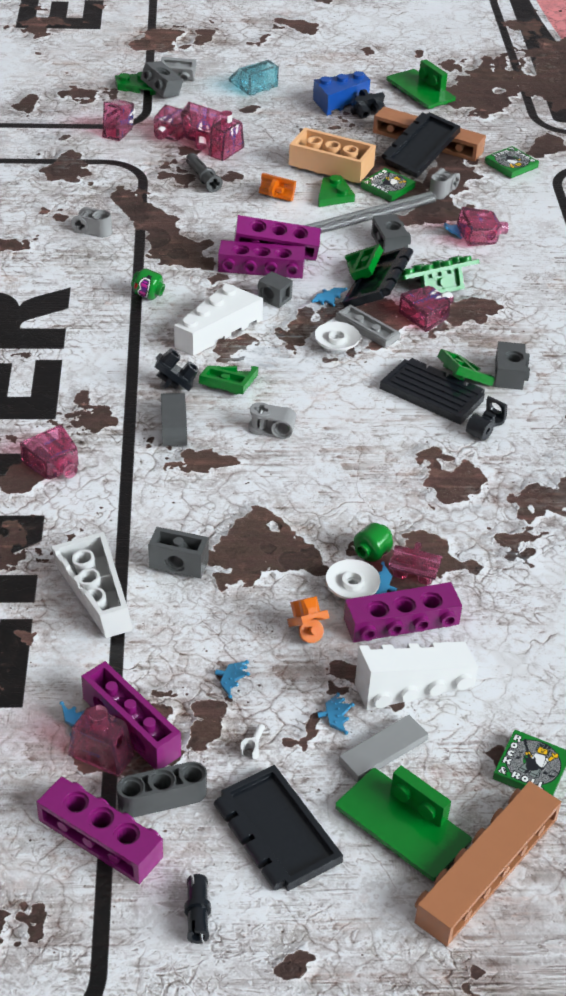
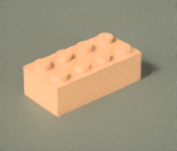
(332, 155)

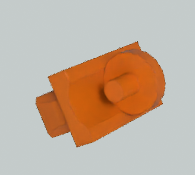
(277, 187)
(306, 616)

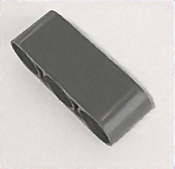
(174, 419)
(162, 789)

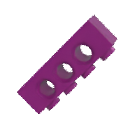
(281, 233)
(261, 259)
(402, 612)
(148, 729)
(134, 860)

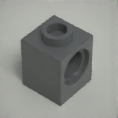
(275, 289)

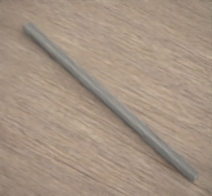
(368, 213)

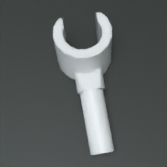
(252, 743)

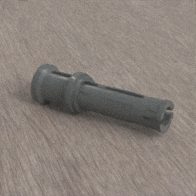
(206, 175)

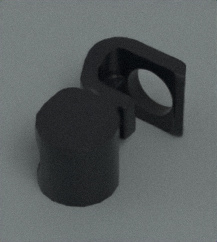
(483, 425)

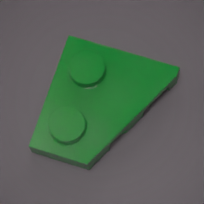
(132, 83)
(335, 191)
(363, 262)
(463, 368)
(228, 378)

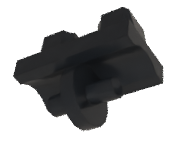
(367, 102)
(173, 374)

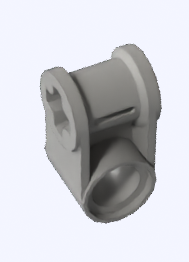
(443, 183)
(93, 222)
(273, 421)

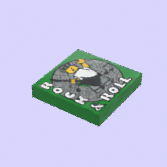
(511, 162)
(388, 184)
(531, 760)

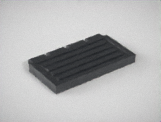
(420, 144)
(381, 281)
(433, 390)
(277, 829)

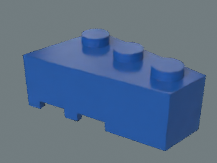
(339, 90)

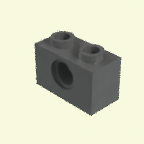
(161, 79)
(390, 232)
(511, 365)
(178, 552)

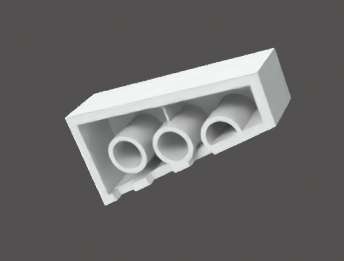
(216, 318)
(94, 580)
(412, 672)

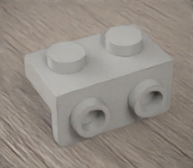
(183, 67)

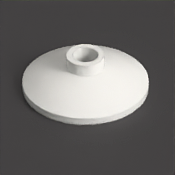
(337, 336)
(352, 579)

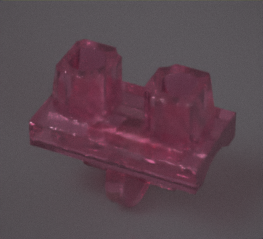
(415, 562)

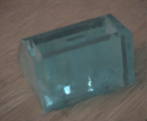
(256, 77)

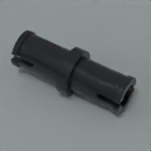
(197, 908)

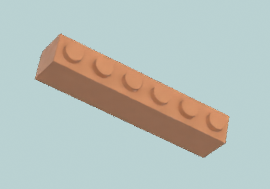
(394, 122)
(486, 862)

